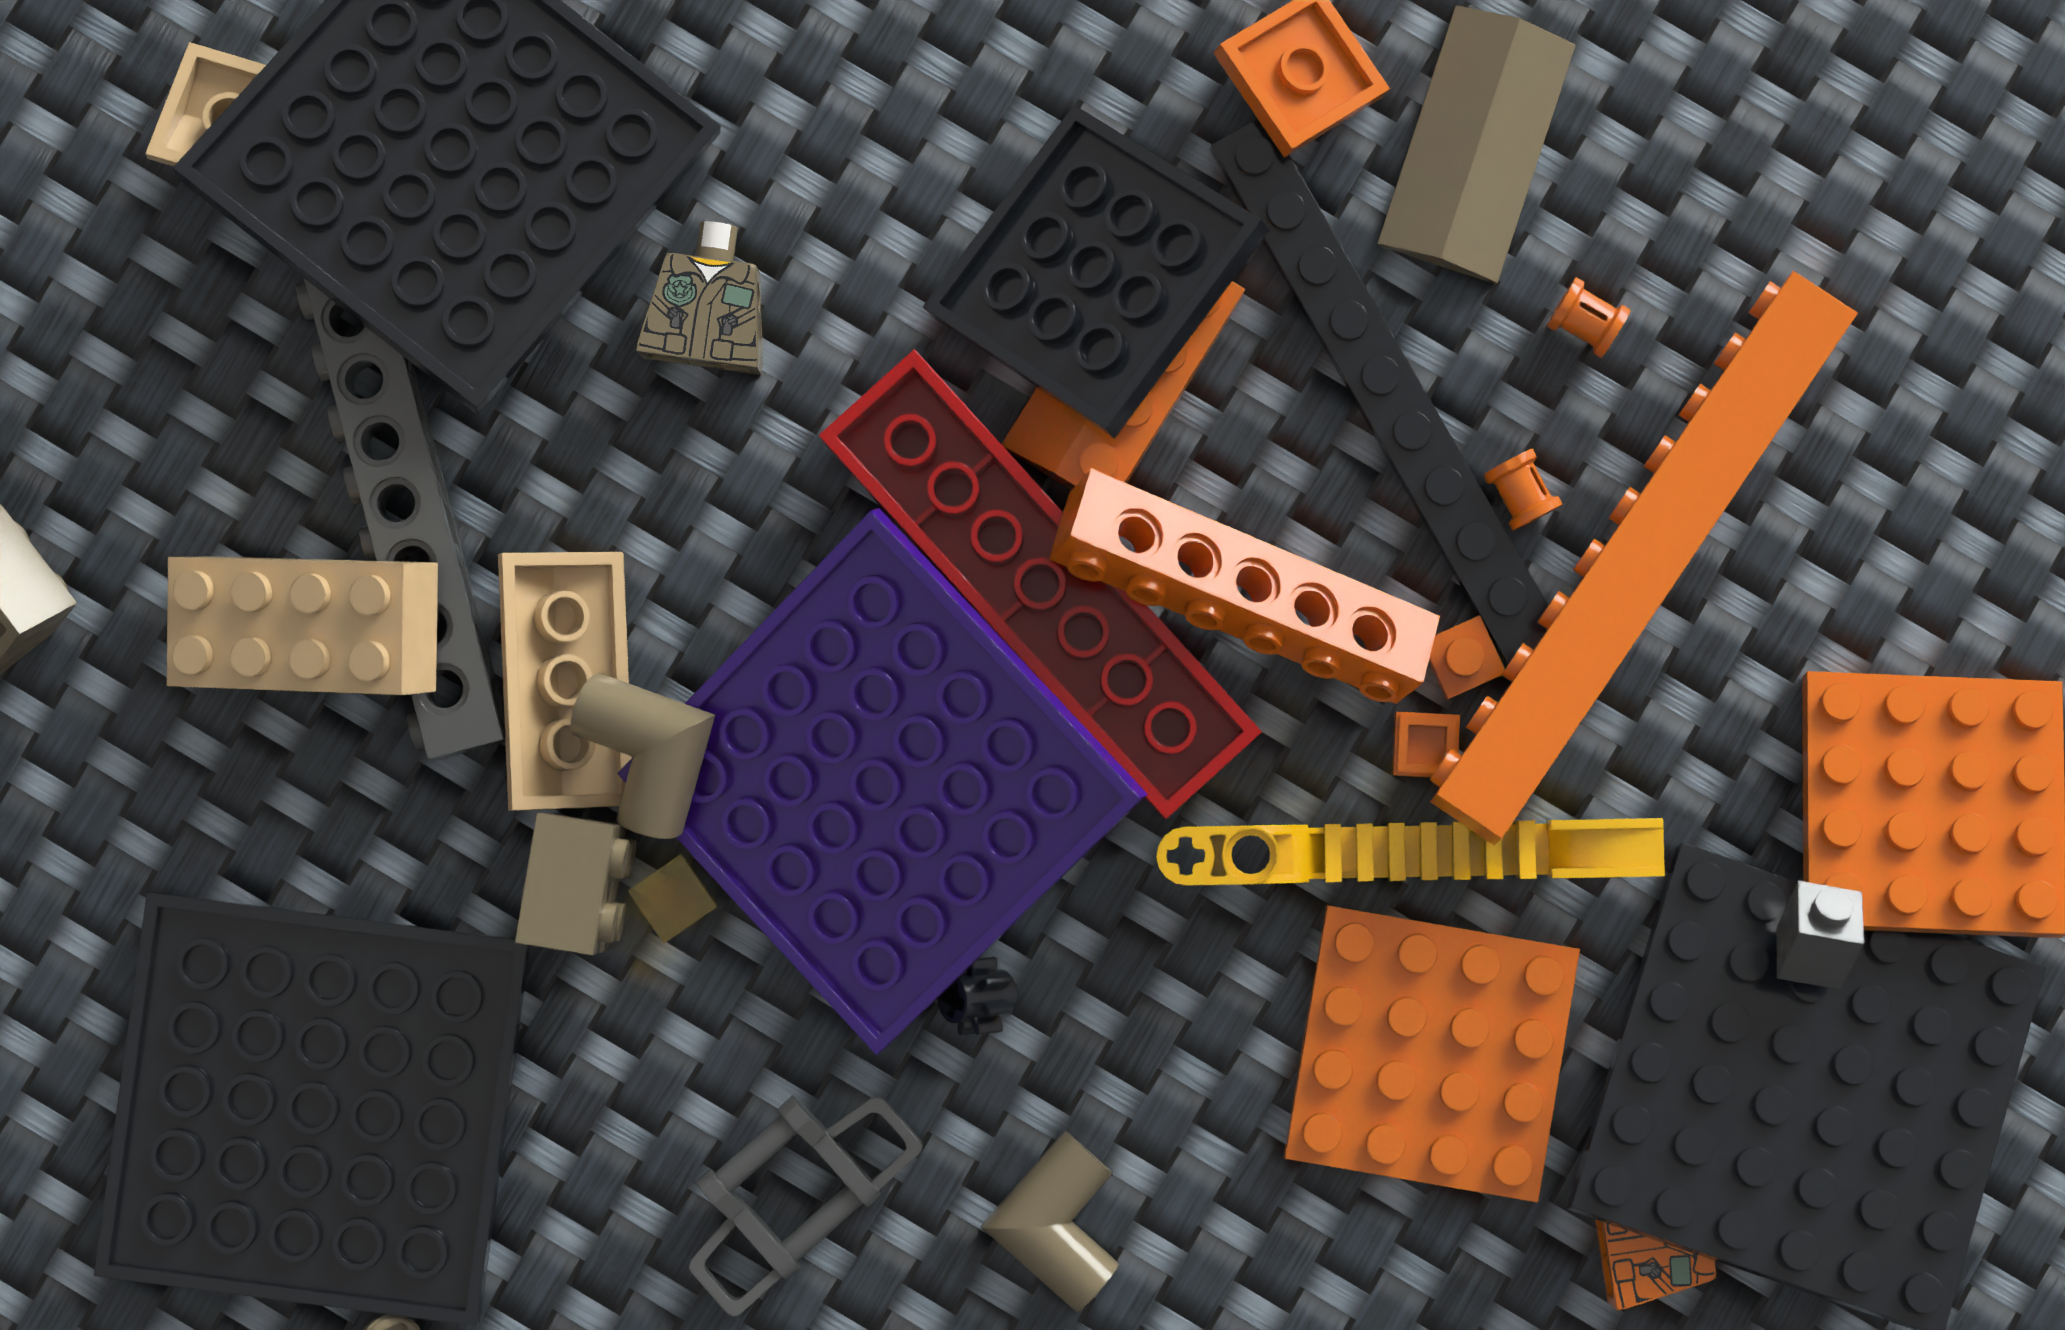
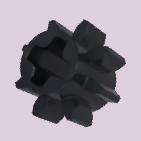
(979, 998)

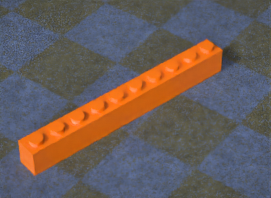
(1642, 558)

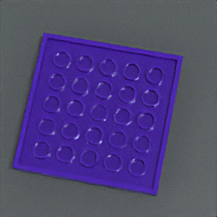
(890, 782)

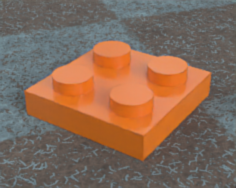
(1301, 72)

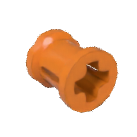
(1588, 317)
(1522, 489)

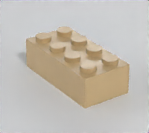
(302, 625)

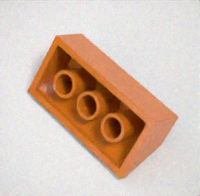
(1069, 446)

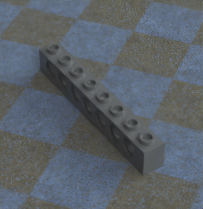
(479, 715)

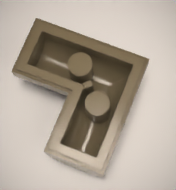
(665, 746)
(1038, 1224)

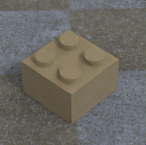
(575, 884)

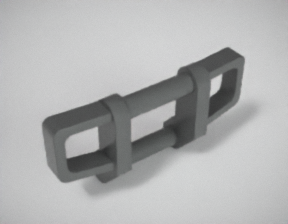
(785, 1254)

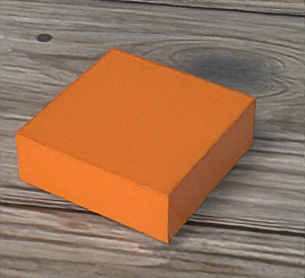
(1422, 742)

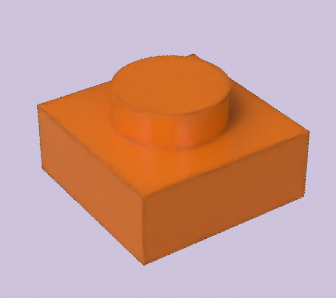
(1464, 658)

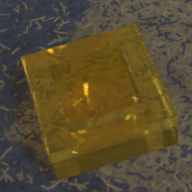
(673, 898)

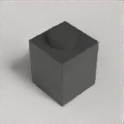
(1819, 935)

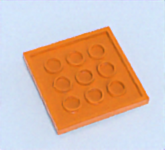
(1937, 800)
(1431, 1053)

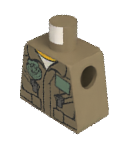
(706, 307)

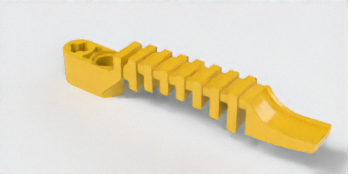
(1425, 851)

